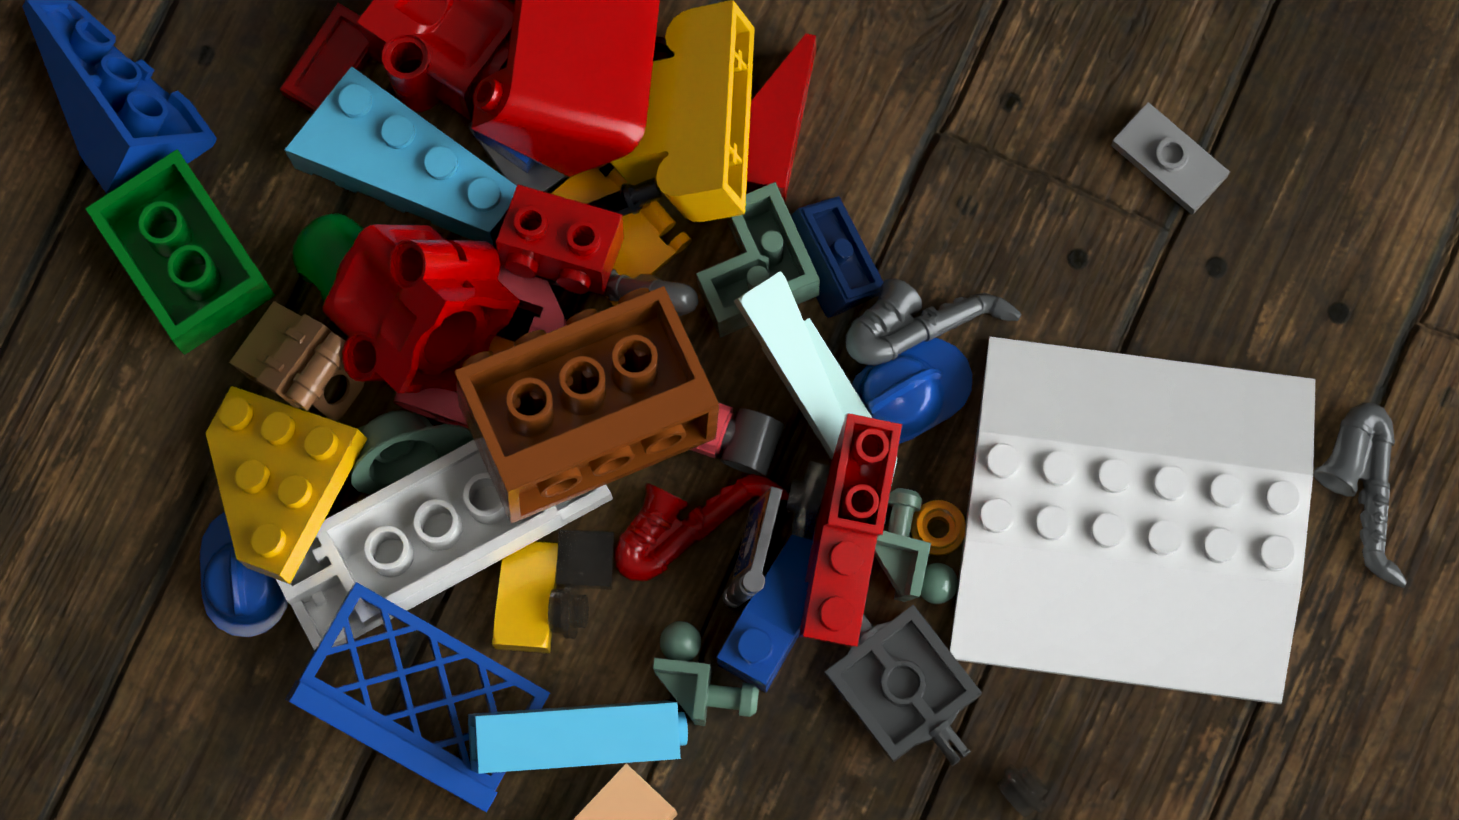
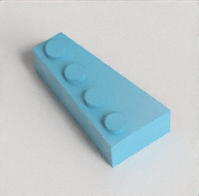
(393, 154)

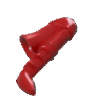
(660, 537)

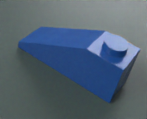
(770, 619)

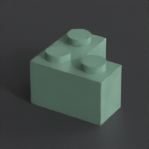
(767, 246)

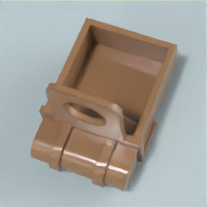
(296, 360)

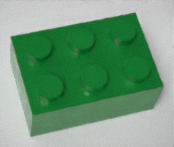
(180, 252)

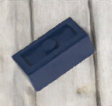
(837, 255)

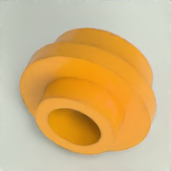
(942, 511)

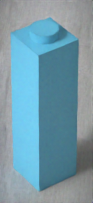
(576, 736)

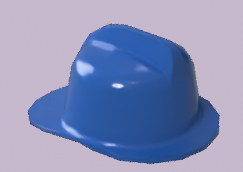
(917, 387)
(233, 595)

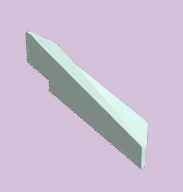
(801, 359)

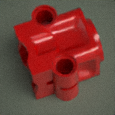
(438, 47)
(416, 305)

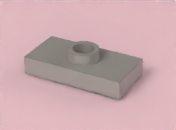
(1170, 158)

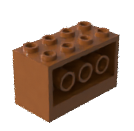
(586, 402)

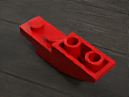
(848, 529)

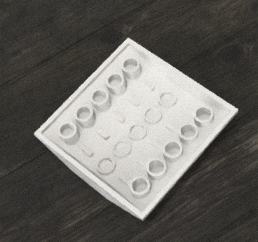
(1136, 520)

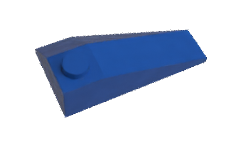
(109, 101)

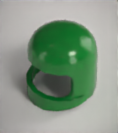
(322, 248)

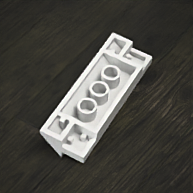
(416, 542)

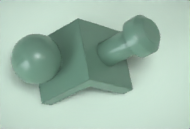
(906, 558)
(691, 680)

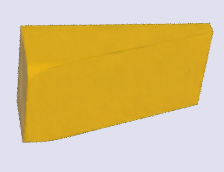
(524, 599)

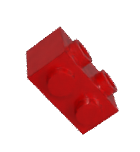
(559, 240)

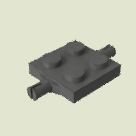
(905, 686)

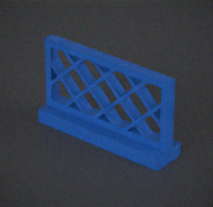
(380, 730)

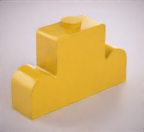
(699, 115)

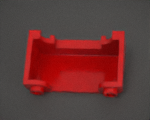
(572, 82)

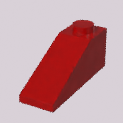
(777, 119)

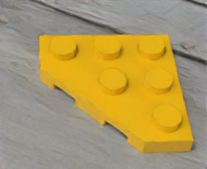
(277, 477)

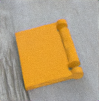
(642, 247)

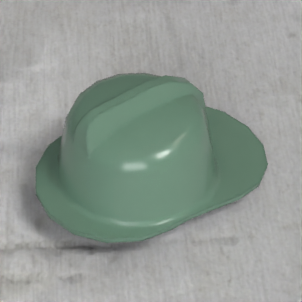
(401, 445)

